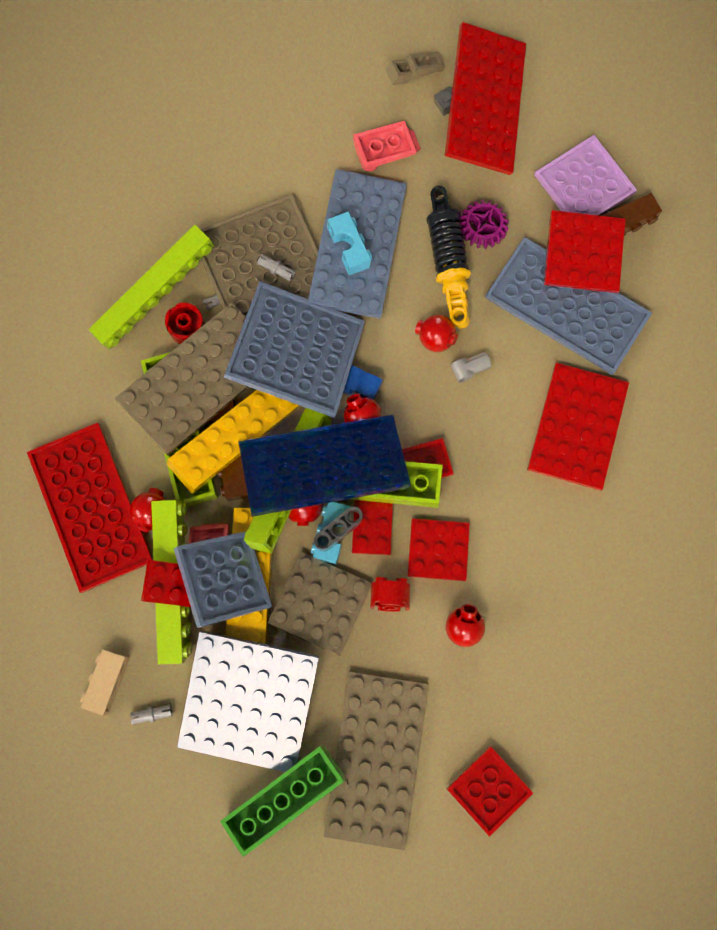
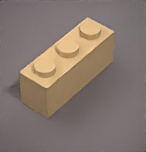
(104, 682)

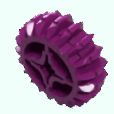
(474, 215)

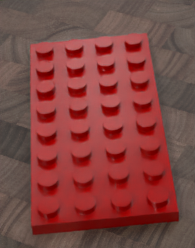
(485, 99)
(89, 507)

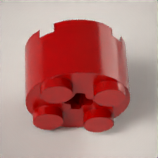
(178, 317)
(390, 595)

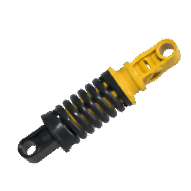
(449, 254)

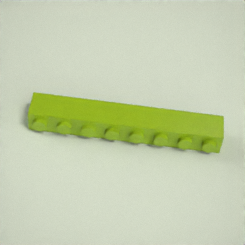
(151, 287)
(266, 528)

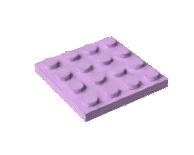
(585, 180)

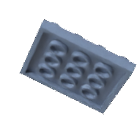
(222, 579)

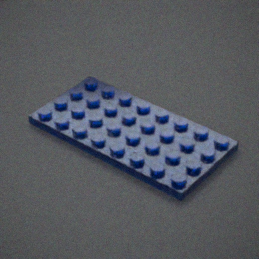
(323, 465)

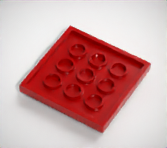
(584, 251)

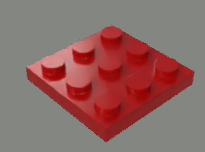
(438, 550)
(489, 791)

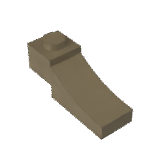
(414, 66)

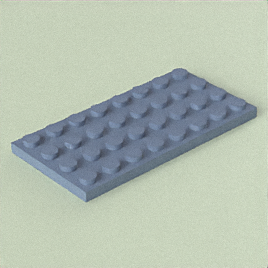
(377, 211)
(585, 321)

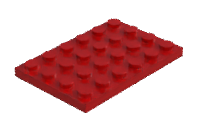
(578, 426)

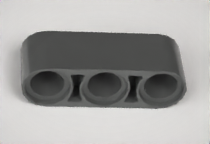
(342, 520)

